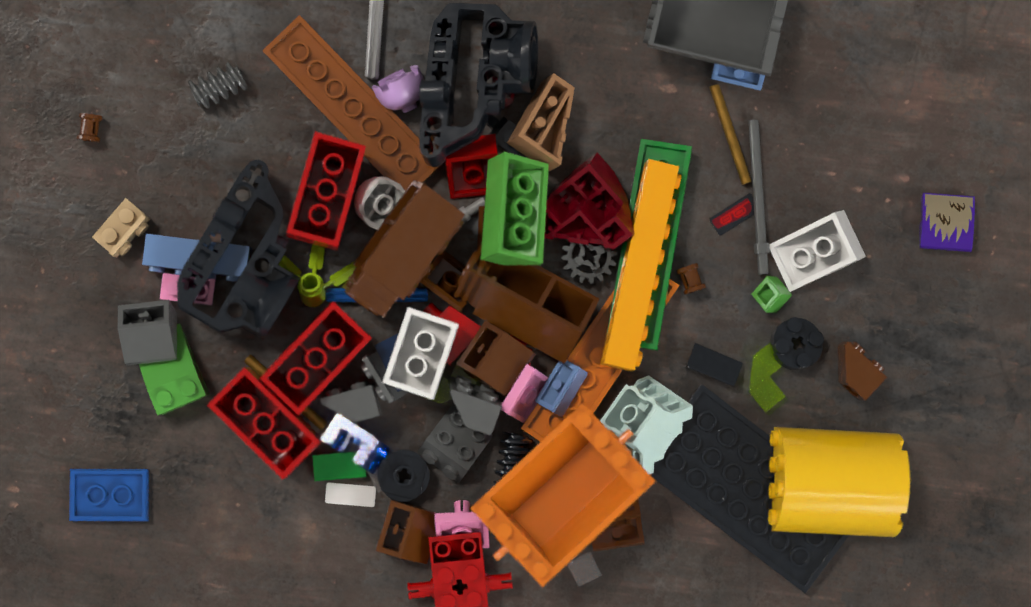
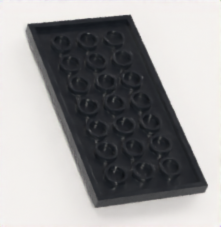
(725, 475)

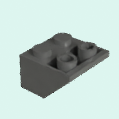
(148, 332)
(476, 404)
(355, 405)

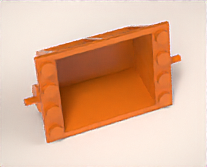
(562, 494)

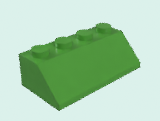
(515, 210)

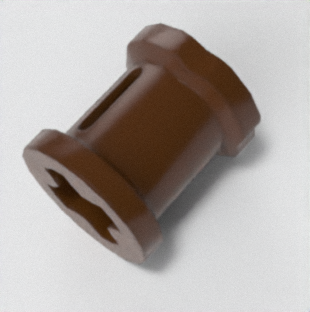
(89, 127)
(691, 279)

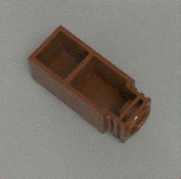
(403, 249)
(527, 303)

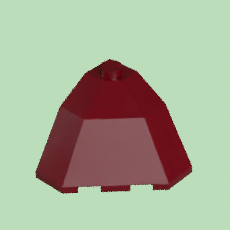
(589, 207)

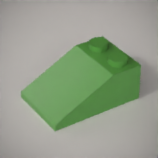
(175, 381)

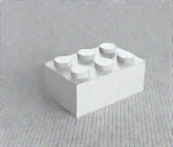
(420, 353)

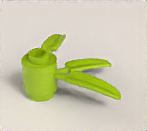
(311, 285)

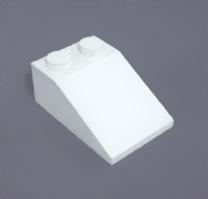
(816, 250)

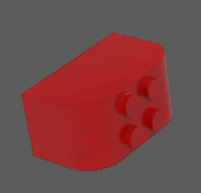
(326, 191)
(314, 358)
(265, 423)

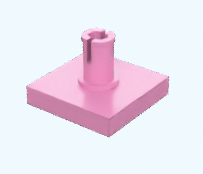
(523, 394)
(461, 522)

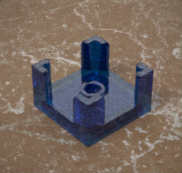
(343, 431)

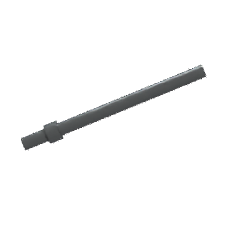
(761, 247)

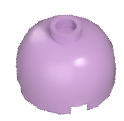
(399, 89)

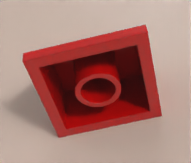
(469, 167)

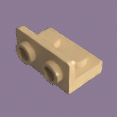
(122, 228)

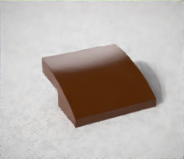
(623, 531)

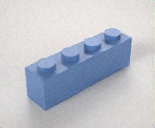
(173, 253)

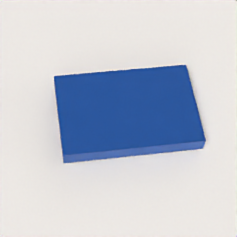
(109, 495)

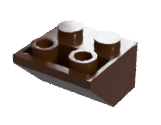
(495, 358)
(856, 372)
(407, 532)

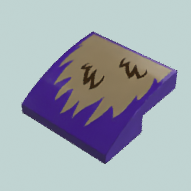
(947, 222)

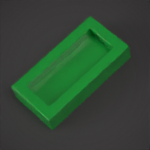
(336, 466)

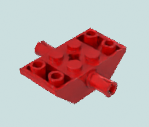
(454, 559)

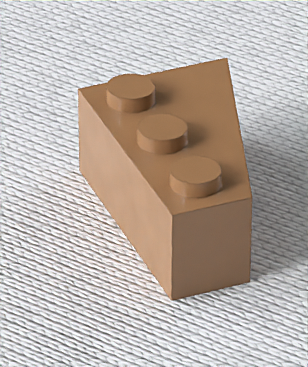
(544, 122)

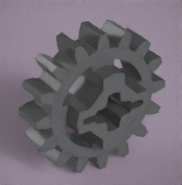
(578, 261)

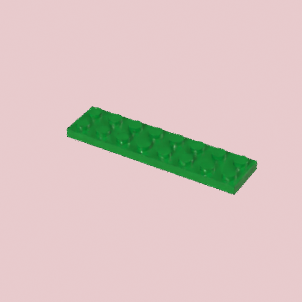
(676, 155)

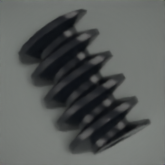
(514, 452)

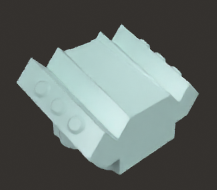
(653, 417)

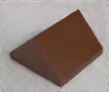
(444, 278)

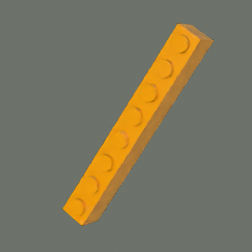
(640, 265)

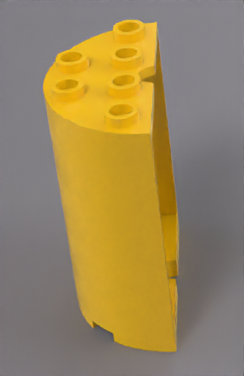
(838, 482)

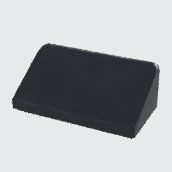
(714, 365)

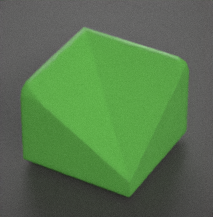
(771, 294)

